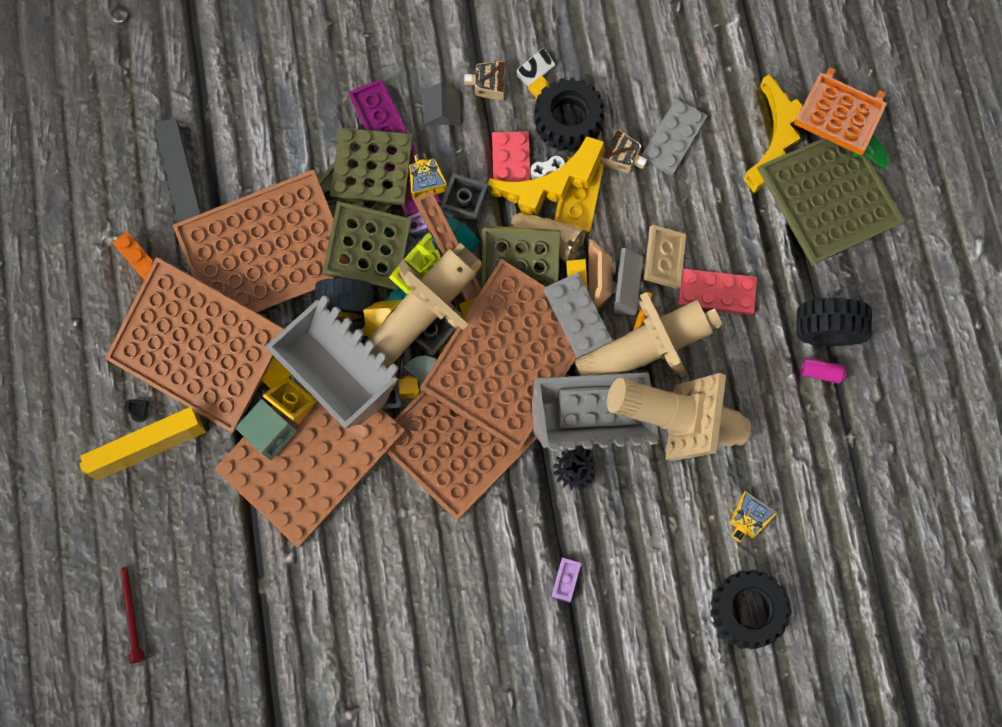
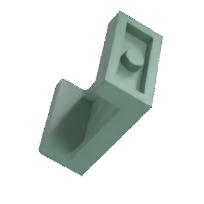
(266, 429)

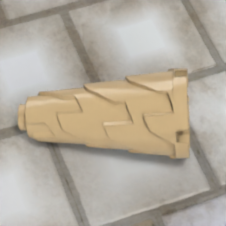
(570, 236)

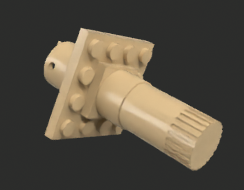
(426, 301)
(652, 341)
(689, 413)

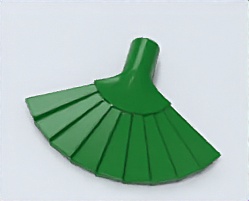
(876, 152)

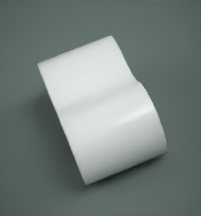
(546, 168)

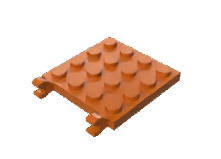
(841, 113)

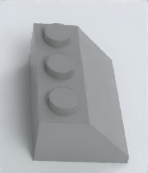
(628, 283)

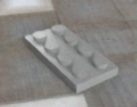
(674, 137)
(577, 315)
(587, 408)

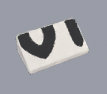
(535, 67)

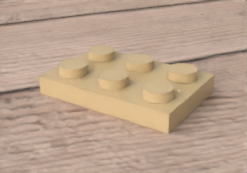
(665, 256)

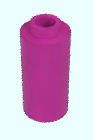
(823, 370)

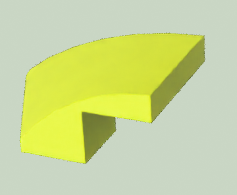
(420, 259)

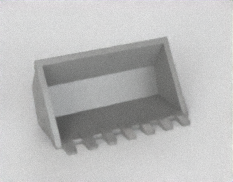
(335, 364)
(546, 407)

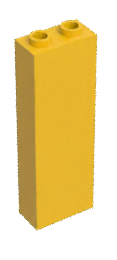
(142, 444)

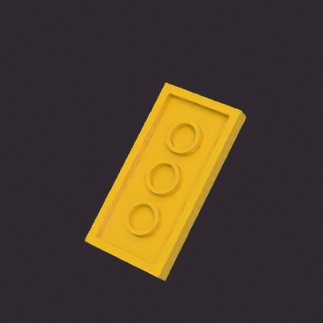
(580, 203)

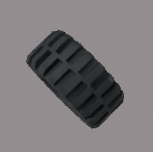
(568, 93)
(834, 322)
(772, 594)

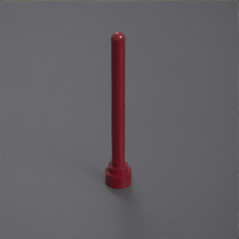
(136, 654)

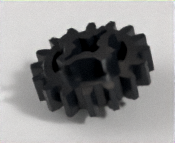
(566, 470)

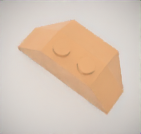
(600, 275)

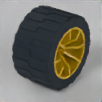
(348, 295)

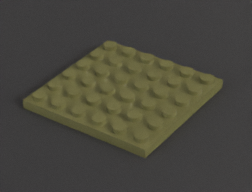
(830, 198)

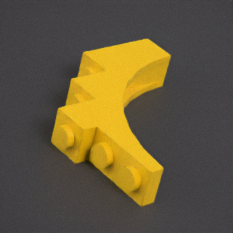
(784, 135)
(554, 186)

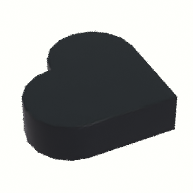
(137, 409)

